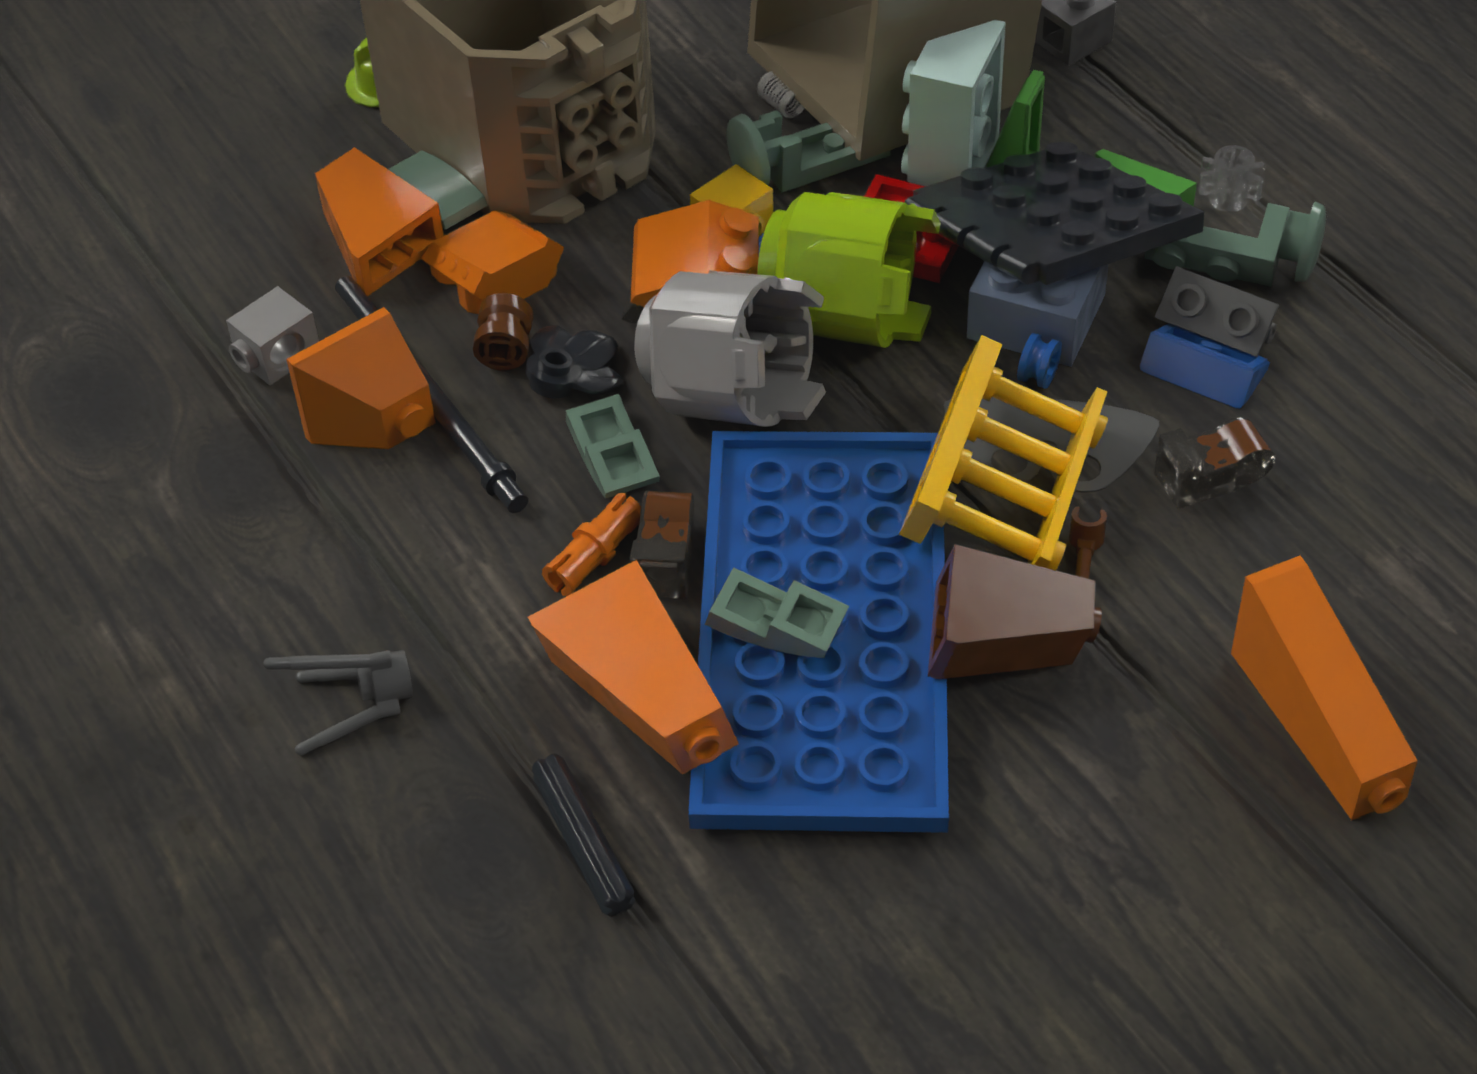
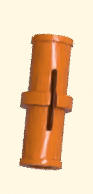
(593, 544)

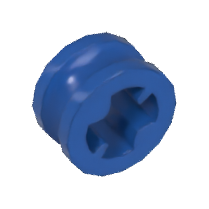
(1039, 360)

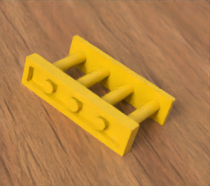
(953, 462)

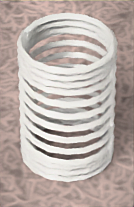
(785, 100)

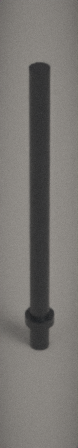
(496, 476)

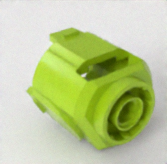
(855, 256)

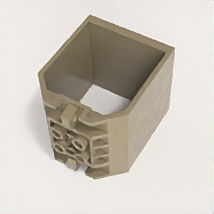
(853, 55)
(520, 95)

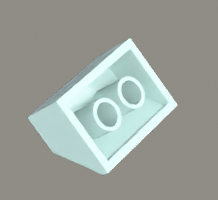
(953, 103)

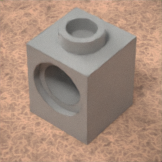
(270, 333)

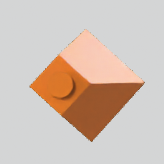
(361, 386)

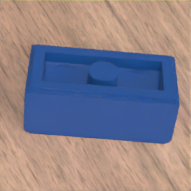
(1202, 365)

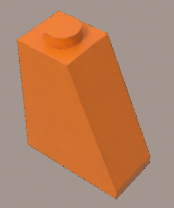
(376, 218)

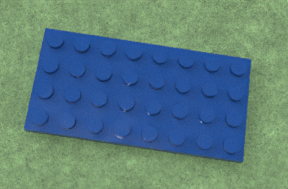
(844, 734)

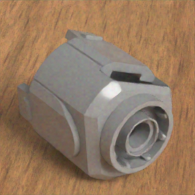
(730, 347)

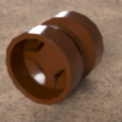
(503, 331)

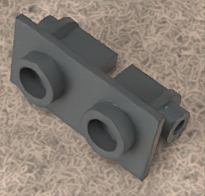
(1218, 311)

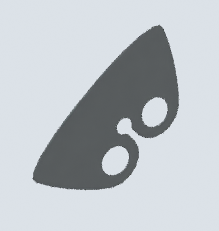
(1117, 450)

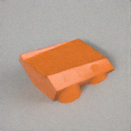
(493, 258)

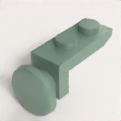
(791, 158)
(1247, 258)

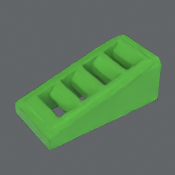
(1023, 125)

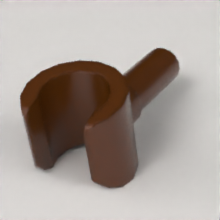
(1086, 538)

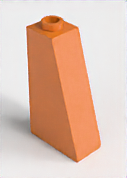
(637, 666)
(1320, 689)

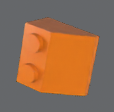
(692, 240)

